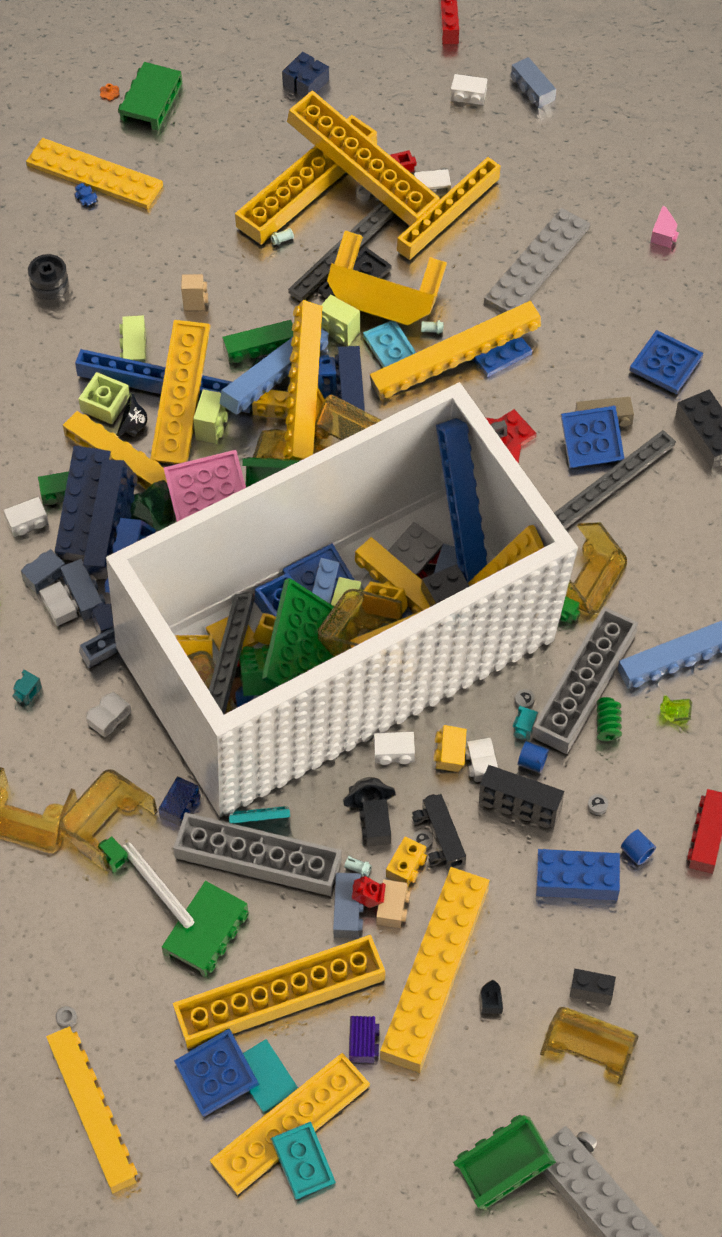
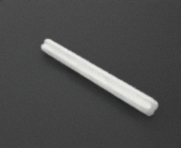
(158, 886)

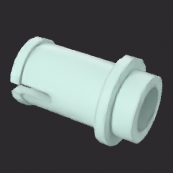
(278, 238)
(436, 327)
(358, 866)

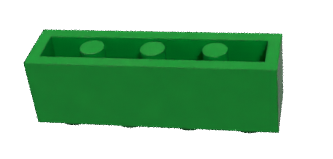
(256, 341)
(53, 487)

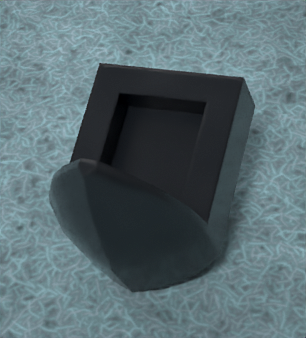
(491, 998)

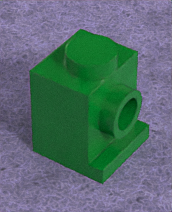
(570, 610)
(114, 853)

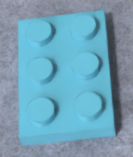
(388, 343)

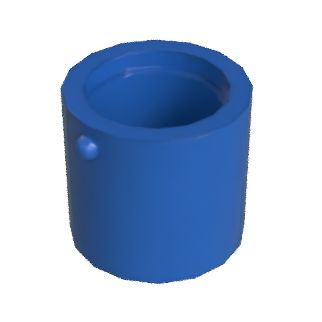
(533, 757)
(638, 847)

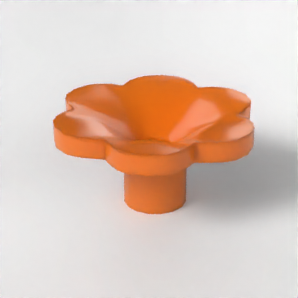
(109, 92)

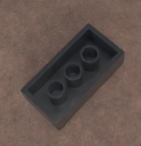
(703, 422)
(443, 584)
(521, 796)

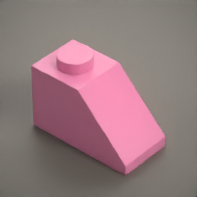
(665, 229)

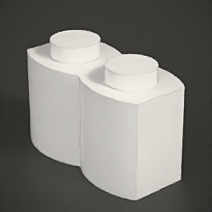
(58, 603)
(108, 714)
(480, 755)

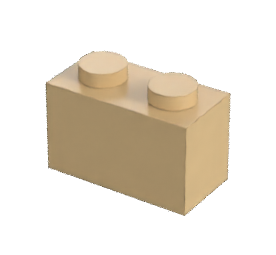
(193, 292)
(392, 911)

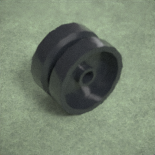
(48, 276)

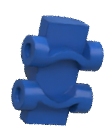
(85, 193)

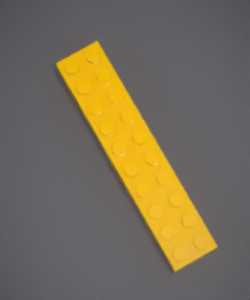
(361, 158)
(292, 191)
(434, 970)
(279, 991)

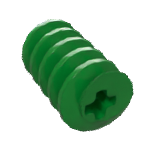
(608, 719)

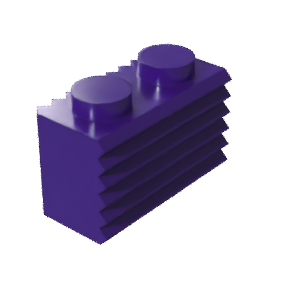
(362, 1039)

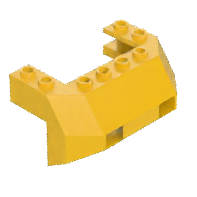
(379, 295)

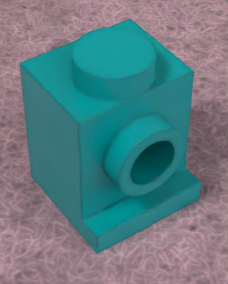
(26, 687)
(524, 723)

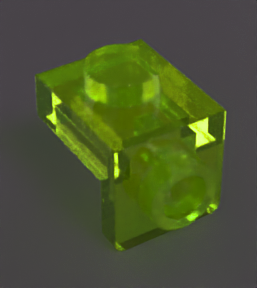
(676, 709)

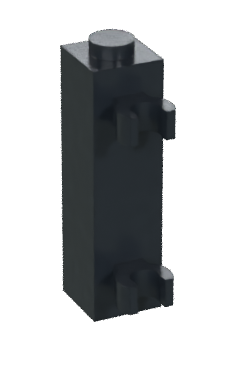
(443, 831)

